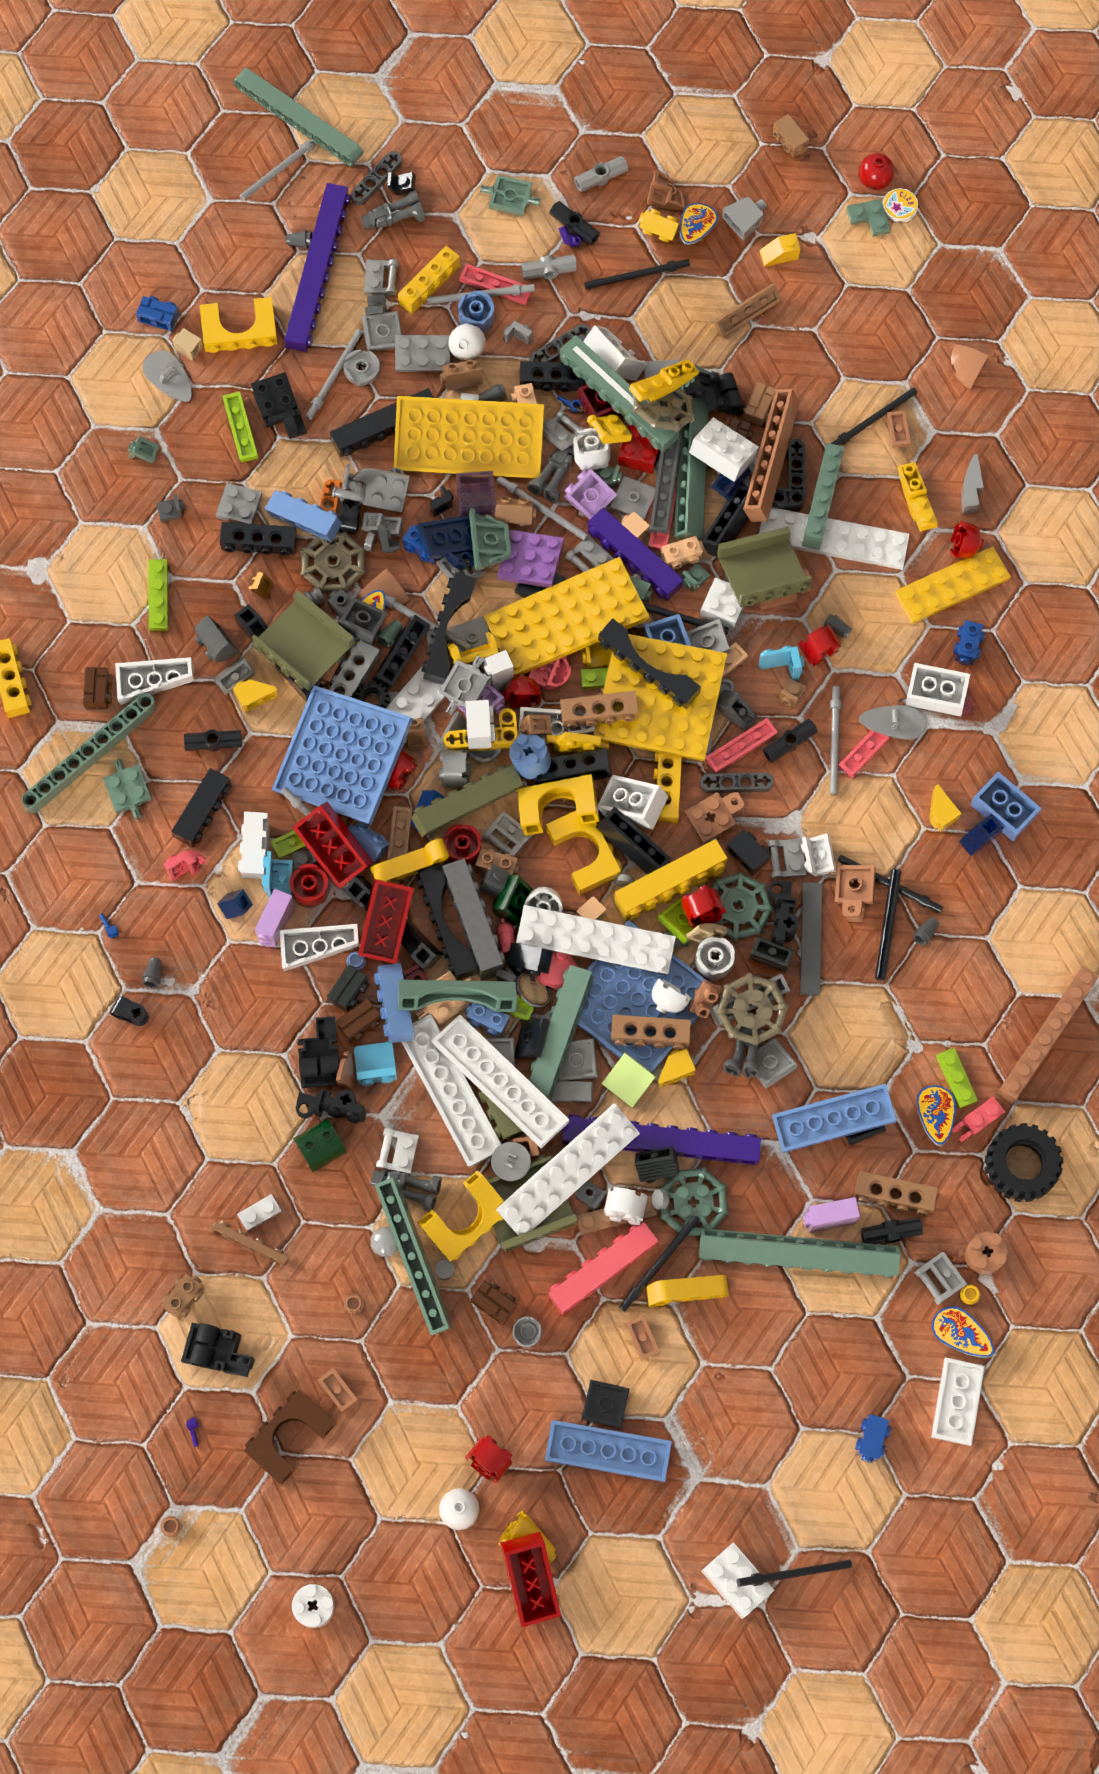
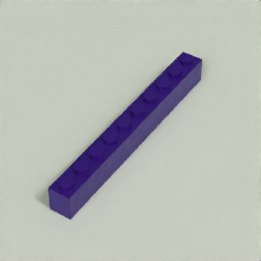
(316, 267)
(687, 1143)

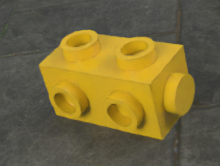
(652, 223)

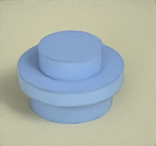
(356, 961)

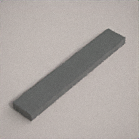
(665, 488)
(811, 939)

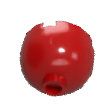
(876, 171)
(966, 540)
(522, 692)

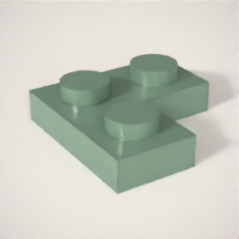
(873, 213)

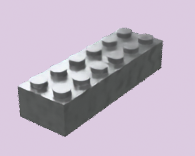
(471, 915)

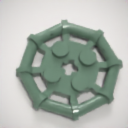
(749, 904)
(700, 1193)

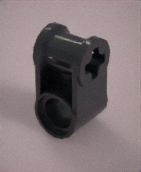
(350, 517)
(126, 1010)

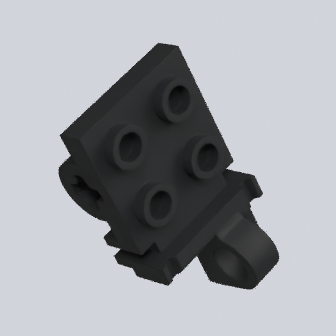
(718, 391)
(278, 404)
(784, 918)
(318, 1057)
(333, 1106)
(216, 1350)

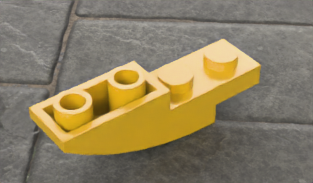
(665, 382)
(916, 497)

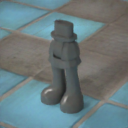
(383, 216)
(559, 462)
(750, 1067)
(432, 1186)

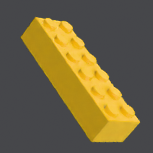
(670, 881)

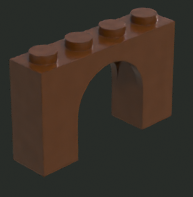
(262, 1447)

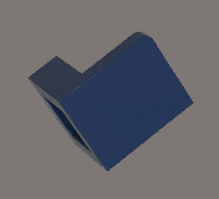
(235, 904)

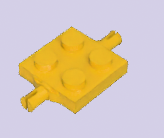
(575, 742)

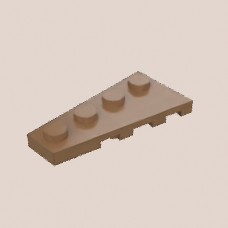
(275, 1254)

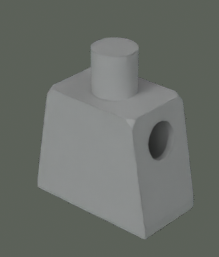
(744, 216)

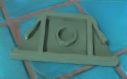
(489, 540)

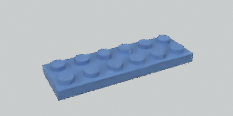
(834, 1118)
(608, 1451)

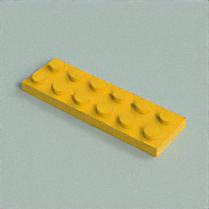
(952, 585)

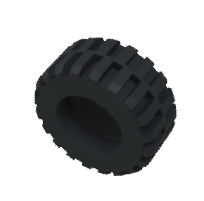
(1037, 1141)

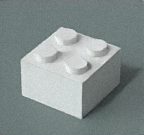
(721, 605)
(479, 729)

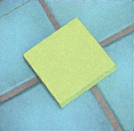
(629, 1080)

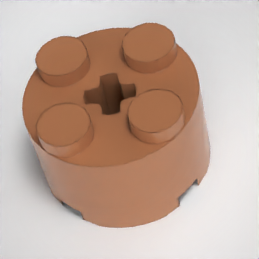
(981, 1263)

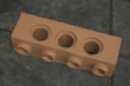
(590, 703)
(660, 1025)
(926, 1193)

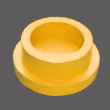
(970, 1294)

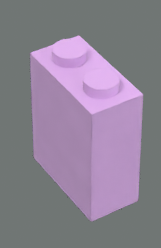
(274, 918)
(831, 1215)

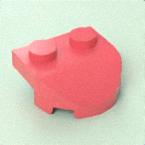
(552, 675)
(185, 861)
(558, 965)

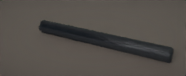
(888, 923)

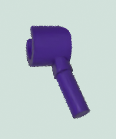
(191, 1425)

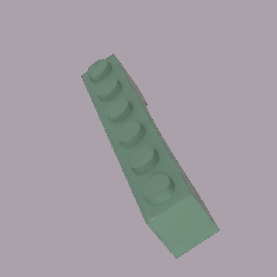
(823, 496)
(492, 994)

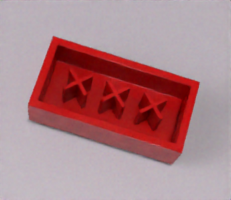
(332, 844)
(385, 921)
(530, 1579)

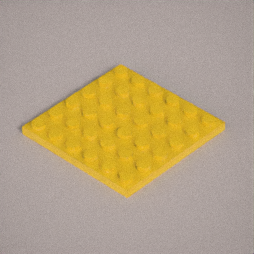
(660, 722)

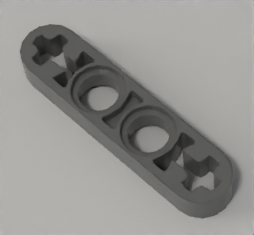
(375, 177)
(558, 343)
(736, 780)

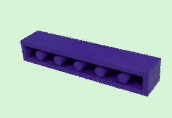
(634, 554)

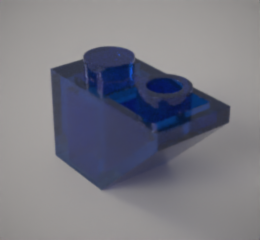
(725, 486)
(981, 834)

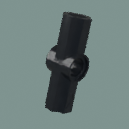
(567, 217)
(798, 734)
(226, 739)
(892, 1231)

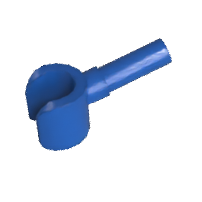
(570, 403)
(111, 930)

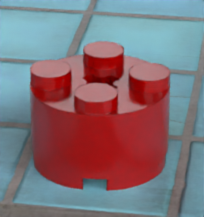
(820, 644)
(404, 766)
(463, 835)
(299, 882)
(703, 906)
(489, 1458)

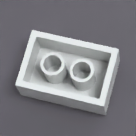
(723, 449)
(937, 689)
(634, 799)
(723, 1576)

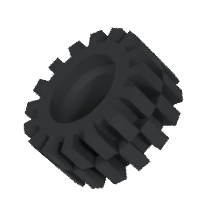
(374, 688)

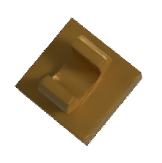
(261, 585)

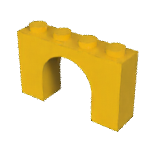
(260, 334)
(535, 798)
(603, 869)
(454, 1242)

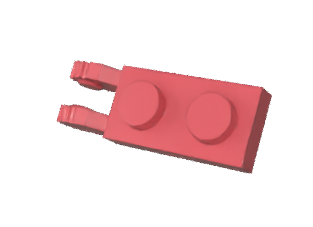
(980, 1118)

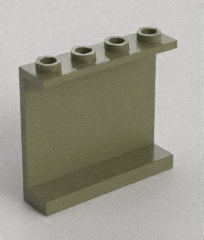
(762, 567)
(304, 642)
(557, 1221)

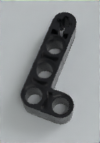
(793, 475)

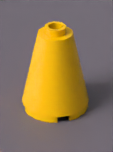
(523, 1527)

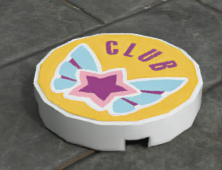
(900, 205)

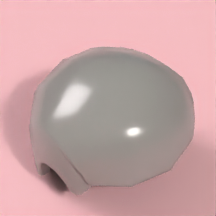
(383, 1242)
(527, 1331)

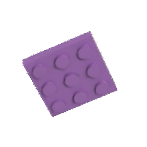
(532, 559)

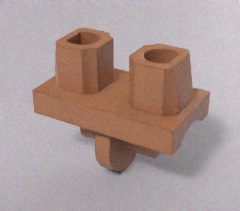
(704, 999)

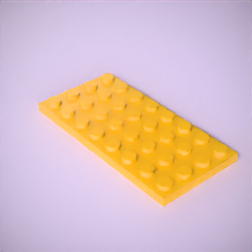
(468, 436)
(566, 616)

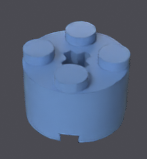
(476, 310)
(530, 756)

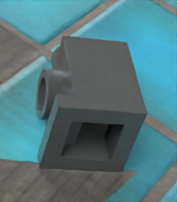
(333, 602)
(593, 1201)

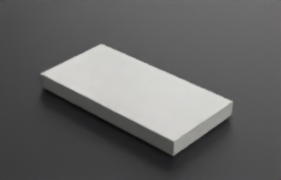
(958, 1401)

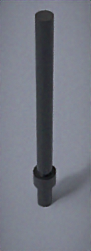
(671, 266)
(845, 437)
(685, 618)
(923, 901)
(634, 1293)
(758, 1579)

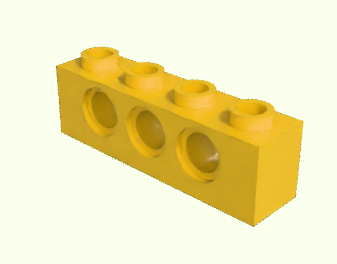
(429, 279)
(13, 705)
(670, 811)

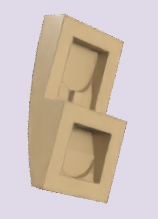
(707, 930)

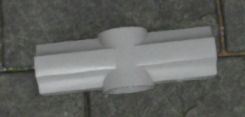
(592, 178)
(548, 267)

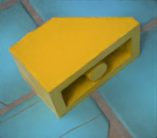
(781, 250)
(253, 694)
(942, 810)
(676, 1068)

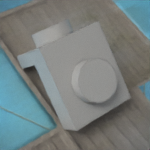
(519, 331)

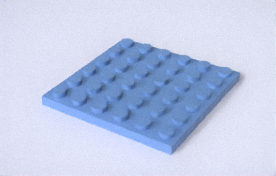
(343, 754)
(629, 992)

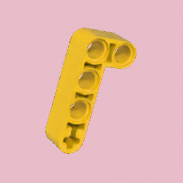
(500, 732)
(410, 863)
(687, 1289)

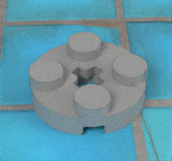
(361, 377)

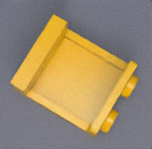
(470, 655)

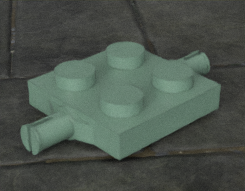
(510, 195)
(127, 789)

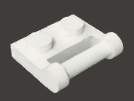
(403, 1154)

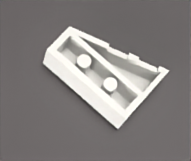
(610, 350)
(499, 669)
(254, 844)

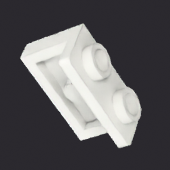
(818, 855)

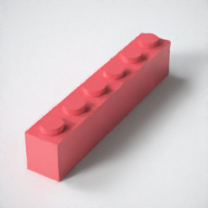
(603, 1268)

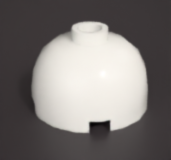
(466, 342)
(545, 898)
(669, 997)
(459, 1509)

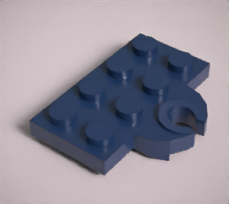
(448, 539)

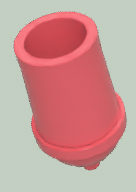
(505, 936)

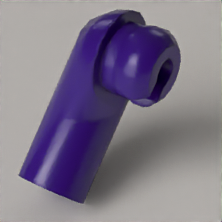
(569, 239)

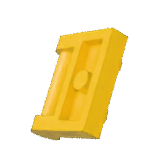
(610, 429)

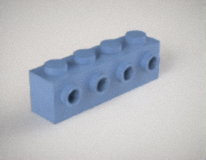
(303, 516)
(398, 1022)

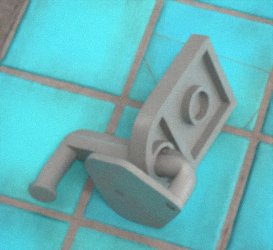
(374, 488)

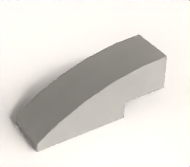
(972, 487)

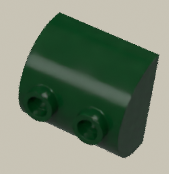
(512, 900)
(320, 1145)

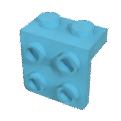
(785, 656)
(277, 874)
(375, 1063)

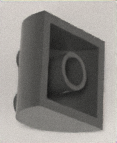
(363, 620)
(215, 640)

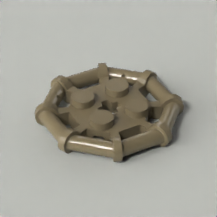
(654, 413)
(337, 571)
(757, 999)

